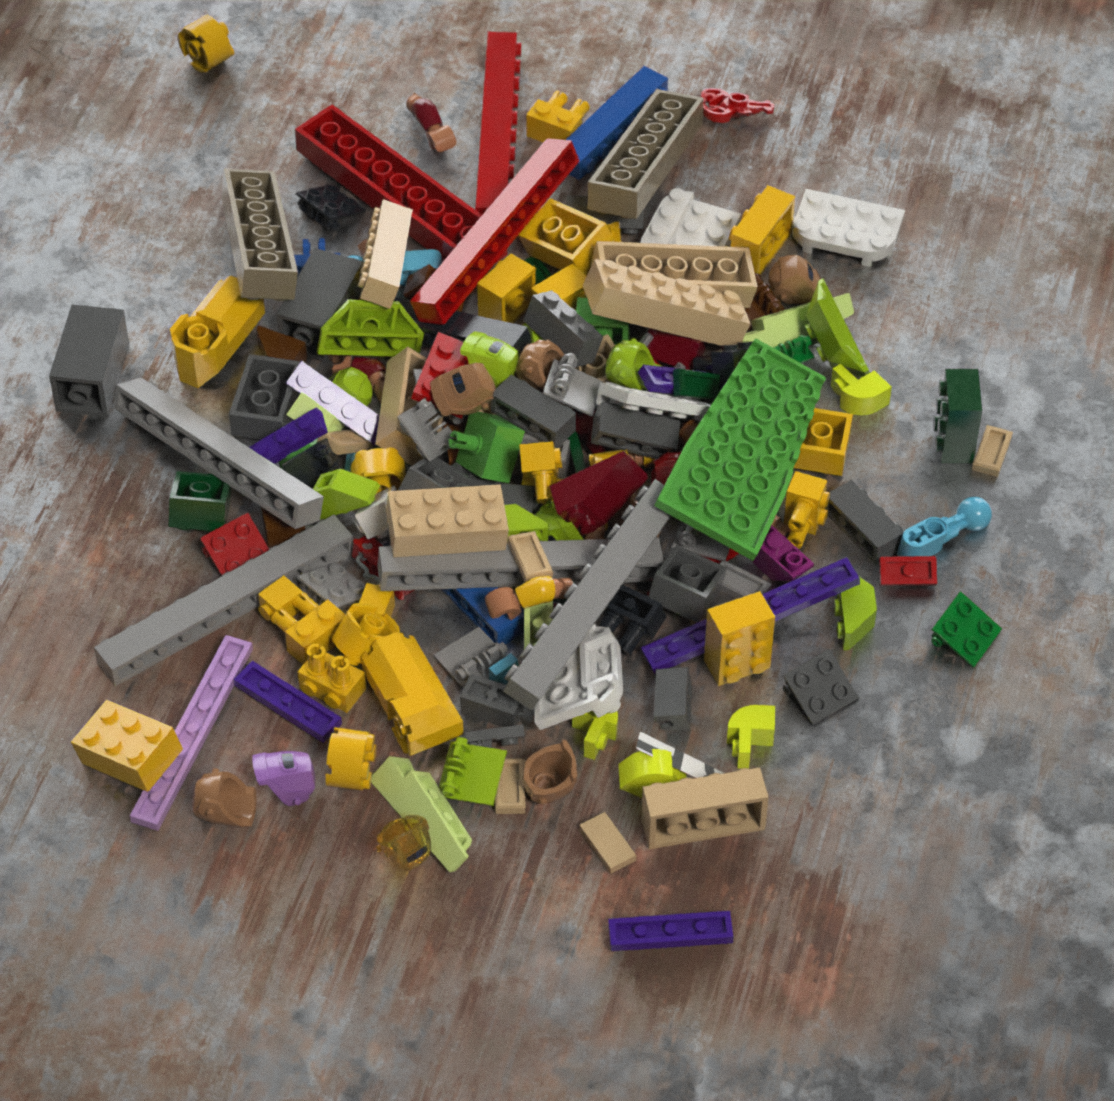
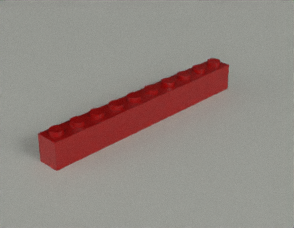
(498, 117)
(494, 231)

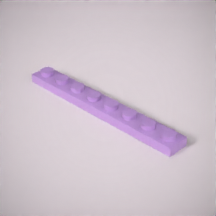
(193, 730)

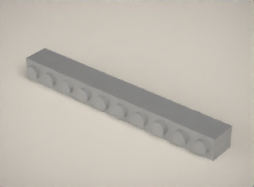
(218, 453)
(498, 567)
(588, 599)
(220, 601)

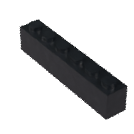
(462, 324)

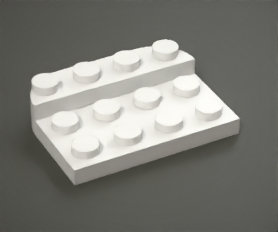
(690, 222)
(847, 226)
(651, 402)
(586, 682)

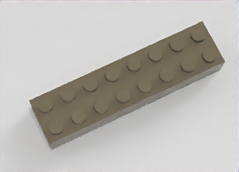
(645, 154)
(259, 235)

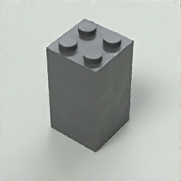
(320, 292)
(89, 360)

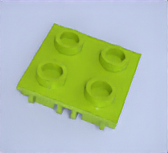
(472, 772)

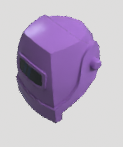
(287, 774)

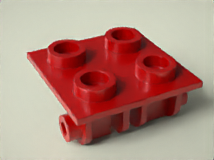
(234, 544)

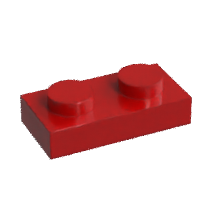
(908, 571)

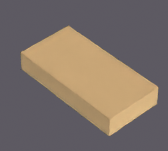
(345, 442)
(992, 451)
(529, 555)
(510, 792)
(607, 842)

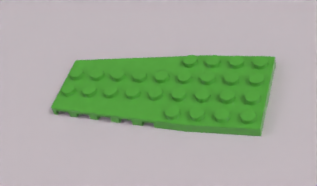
(744, 450)

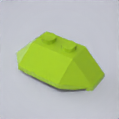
(369, 330)
(832, 333)

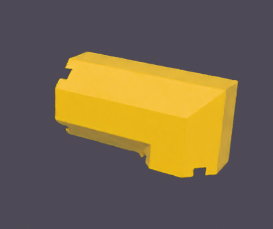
(213, 332)
(411, 694)

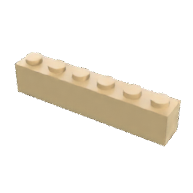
(384, 253)

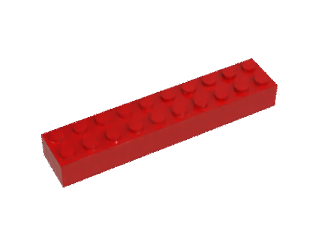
(379, 172)

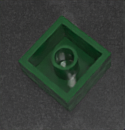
(198, 502)

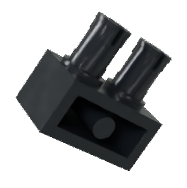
(722, 361)
(637, 613)

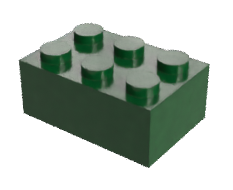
(958, 416)

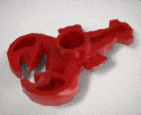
(731, 105)

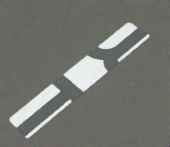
(679, 759)

